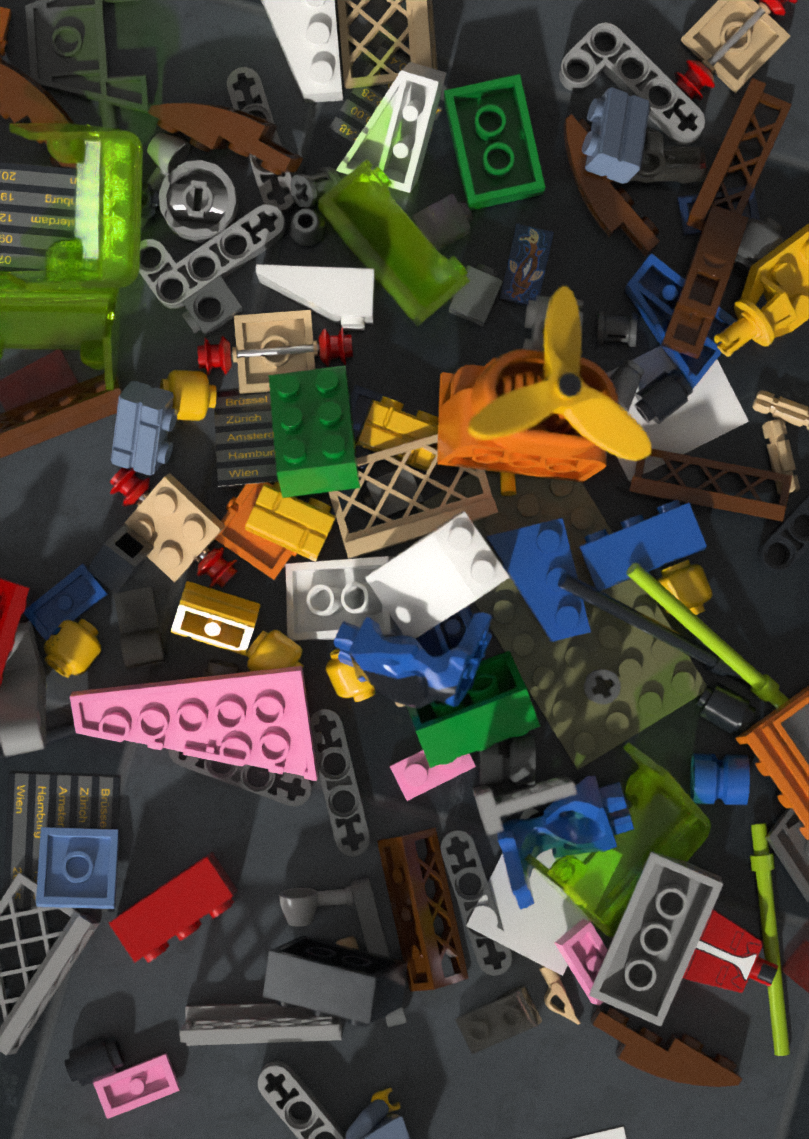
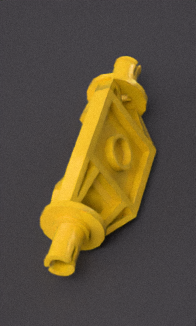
(785, 284)

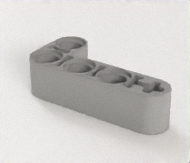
(651, 79)
(213, 250)
(23, 696)
(306, 1128)

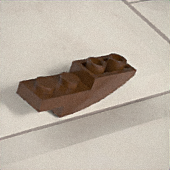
(26, 97)
(217, 125)
(607, 205)
(705, 281)
(676, 1061)

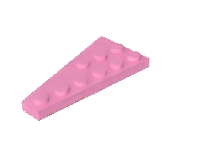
(220, 718)

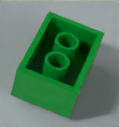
(494, 142)
(313, 431)
(488, 714)

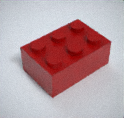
(174, 909)

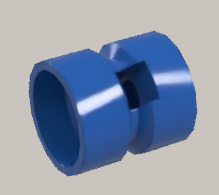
(719, 779)

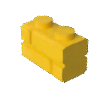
(389, 427)
(291, 521)
(215, 618)

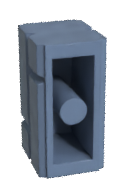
(616, 135)
(143, 428)

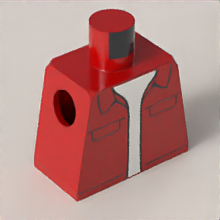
(728, 956)

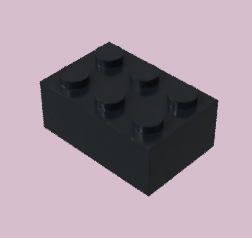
(335, 980)

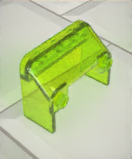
(105, 208)
(391, 243)
(63, 320)
(663, 823)

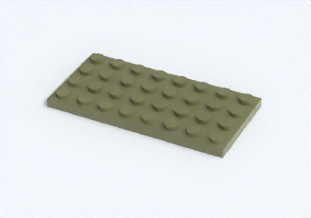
(650, 672)

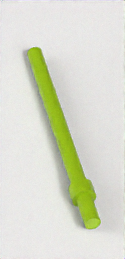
(762, 685)
(763, 863)

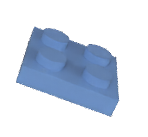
(77, 868)

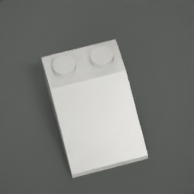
(332, 292)
(437, 576)
(332, 592)

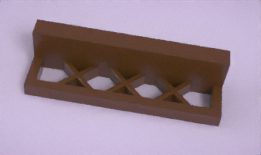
(730, 149)
(57, 414)
(708, 498)
(416, 912)

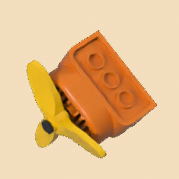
(537, 409)

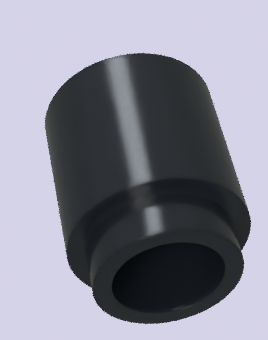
(663, 396)
(725, 708)
(94, 1060)

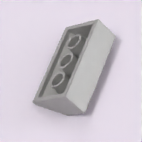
(656, 937)

